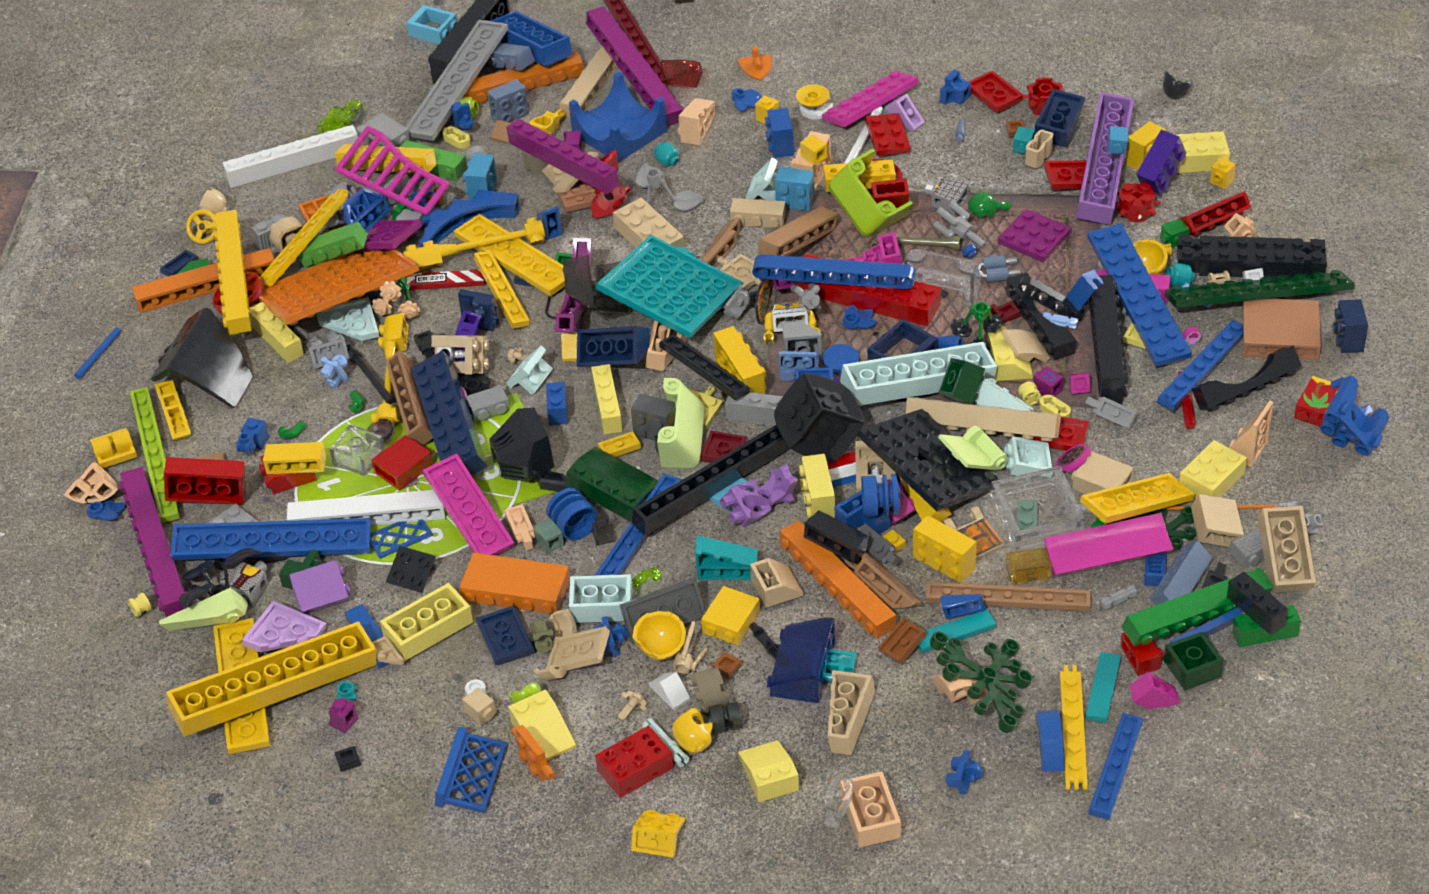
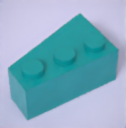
(723, 560)

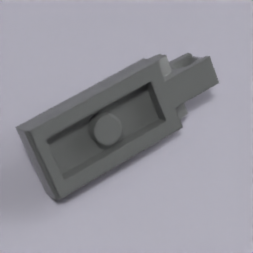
(879, 546)

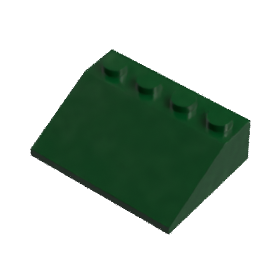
(610, 482)

